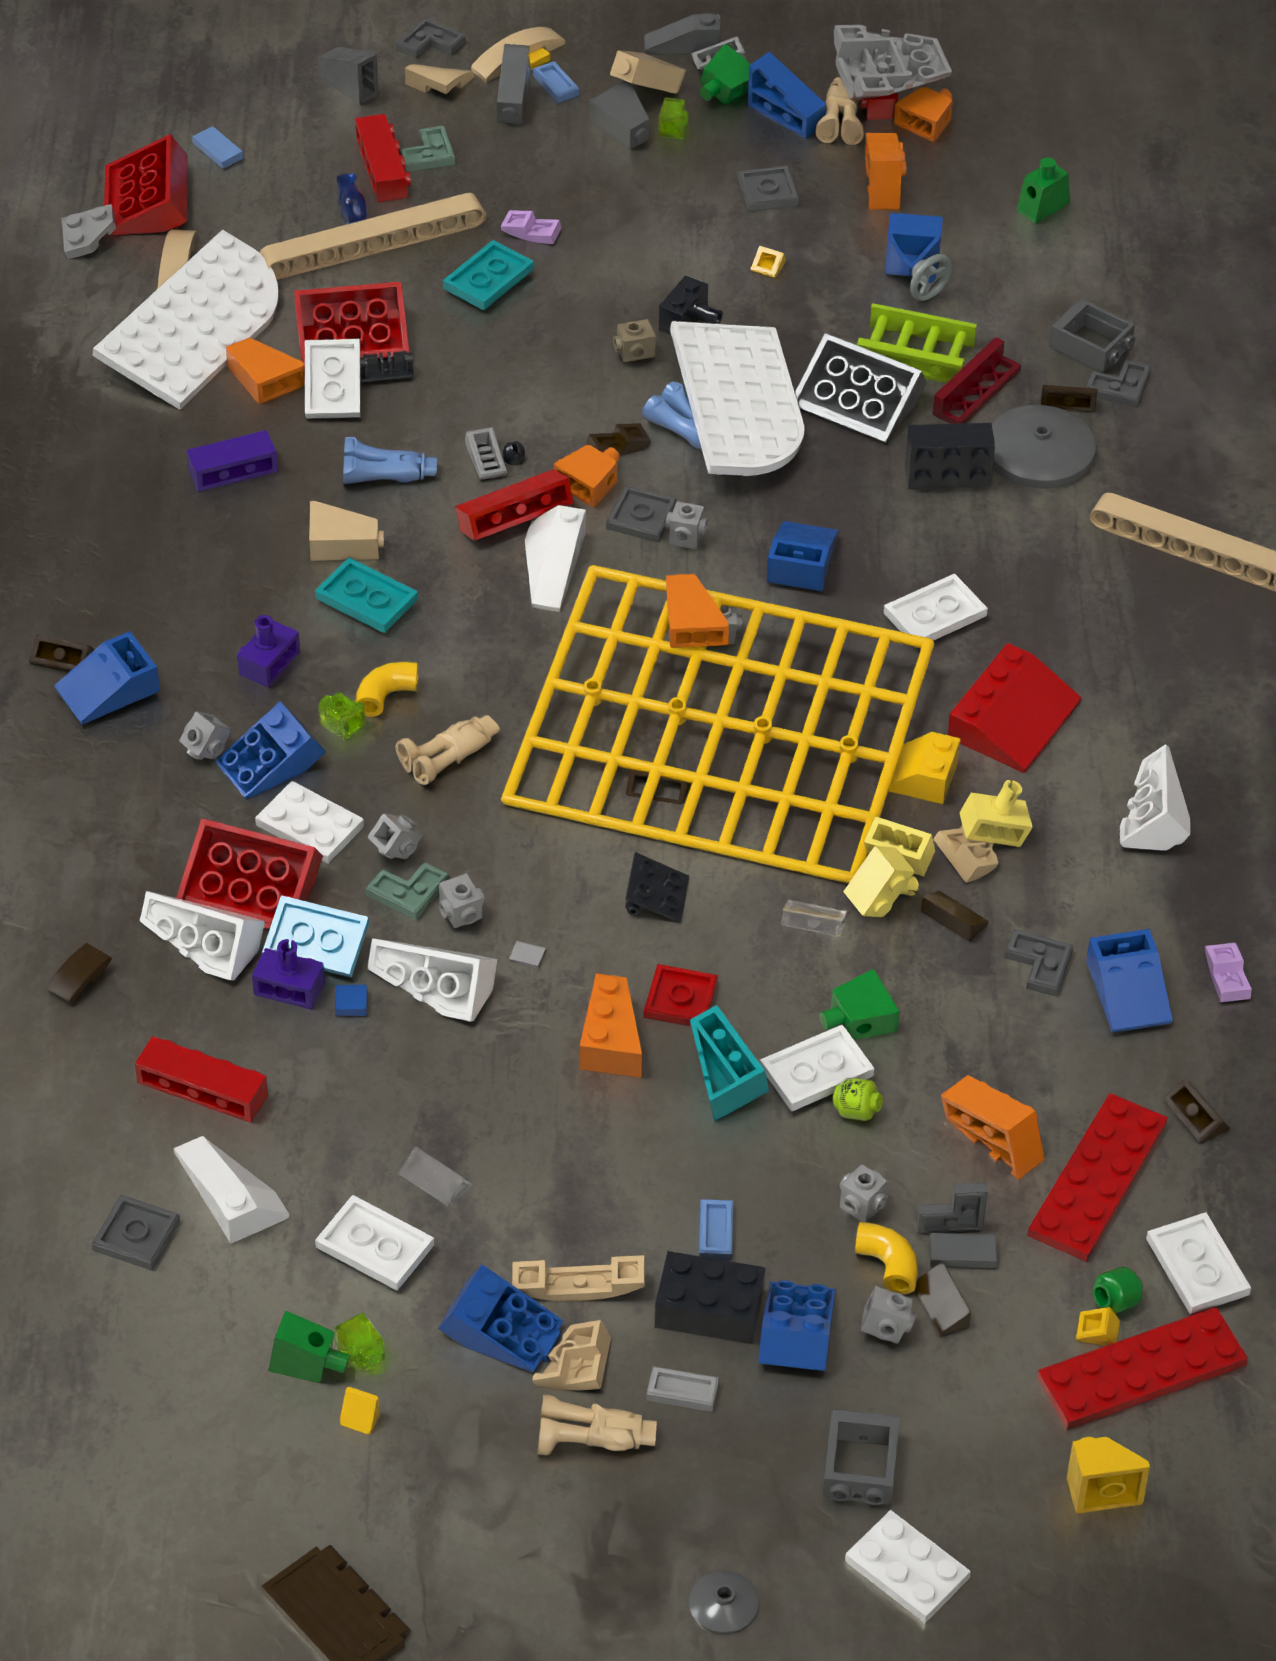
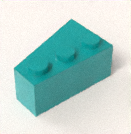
(727, 1064)

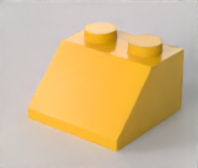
(926, 767)
(1105, 1475)

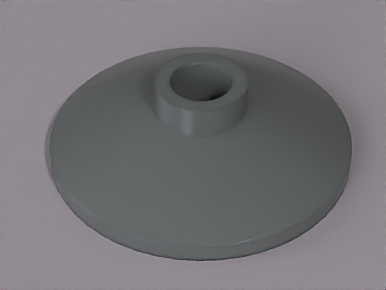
(720, 1614)

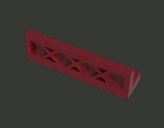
(968, 382)

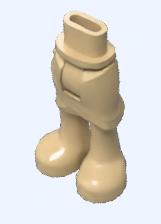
(839, 102)
(454, 743)
(608, 1429)

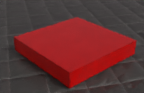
(679, 994)

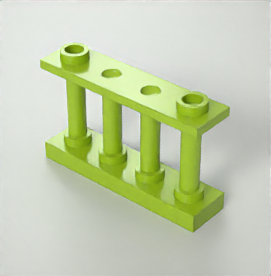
(934, 328)

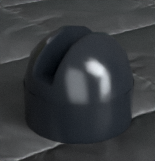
(511, 458)

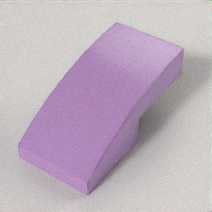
(525, 226)
(1227, 972)

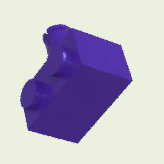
(268, 651)
(288, 977)

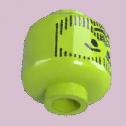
(857, 1099)

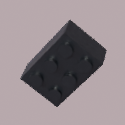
(949, 455)
(709, 1297)

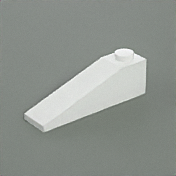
(552, 553)
(1158, 809)
(210, 936)
(444, 979)
(230, 1191)

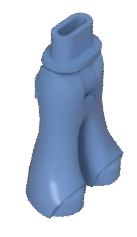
(673, 413)
(371, 463)

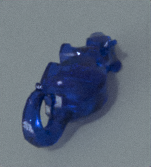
(350, 199)

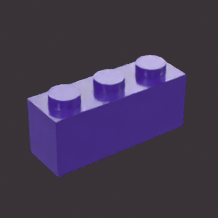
(232, 460)

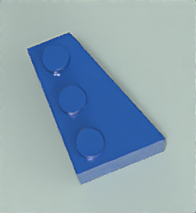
(783, 96)

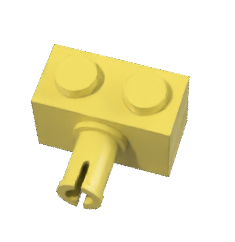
(997, 818)
(913, 844)
(881, 881)

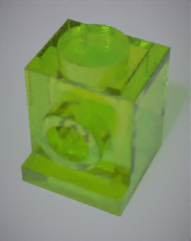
(673, 118)
(341, 715)
(360, 1341)

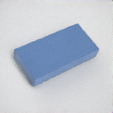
(556, 82)
(217, 147)
(716, 1229)

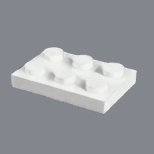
(332, 378)
(936, 609)
(310, 820)
(816, 1067)
(374, 1242)
(1198, 1263)
(907, 1566)

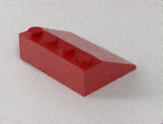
(148, 188)
(354, 312)
(1013, 709)
(247, 870)

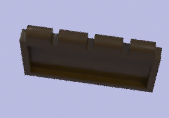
(334, 1610)

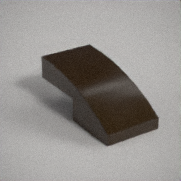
(625, 439)
(77, 971)

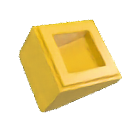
(768, 262)
(1098, 1327)
(359, 1410)

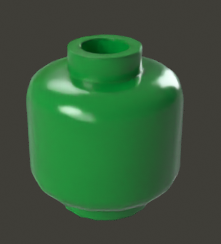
(1118, 1289)

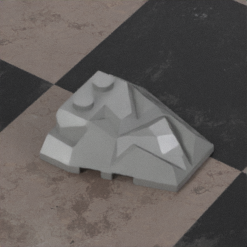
(886, 64)

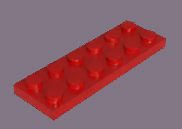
(1097, 1177)
(1141, 1368)

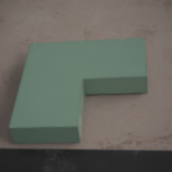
(434, 152)
(408, 896)

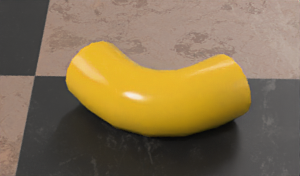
(385, 680)
(893, 1251)

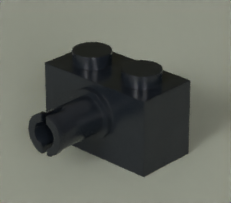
(687, 304)

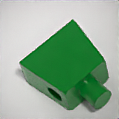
(725, 76)
(1044, 191)
(862, 1008)
(305, 1350)

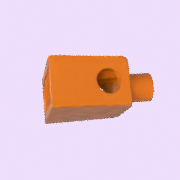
(925, 112)
(590, 473)

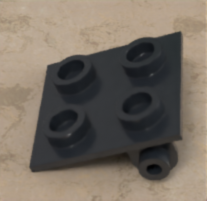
(384, 369)
(655, 888)

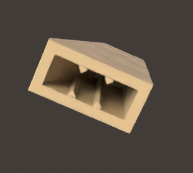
(647, 71)
(342, 534)

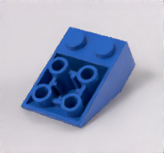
(801, 555)
(109, 679)
(270, 752)
(1129, 980)
(492, 1317)
(797, 1325)

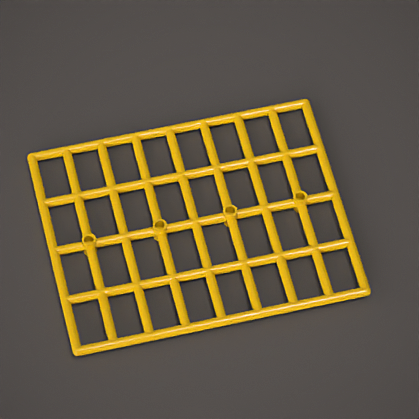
(761, 727)

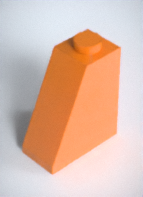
(264, 370)
(693, 614)

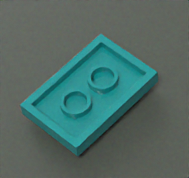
(488, 275)
(366, 595)

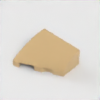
(442, 79)
(969, 857)
(578, 1359)

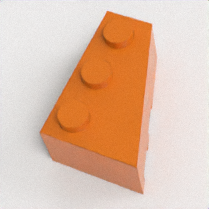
(884, 169)
(610, 1030)
(996, 1121)

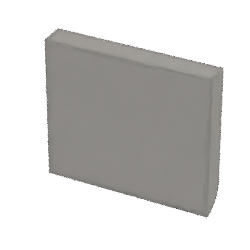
(527, 954)

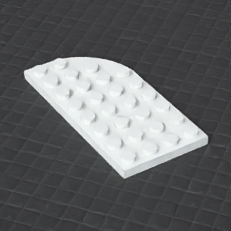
(183, 328)
(739, 396)

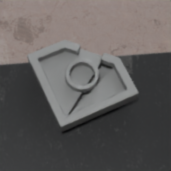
(85, 229)

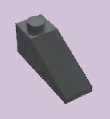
(684, 35)

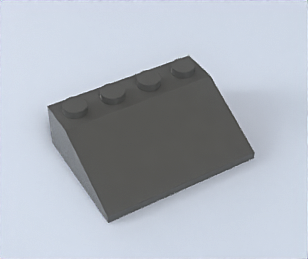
(859, 389)

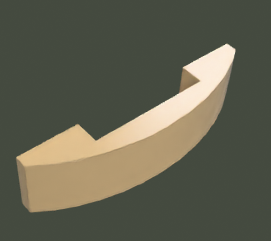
(489, 63)
(176, 252)
(579, 1282)

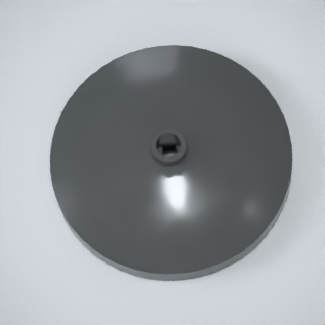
(1042, 446)

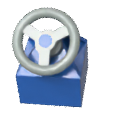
(915, 252)

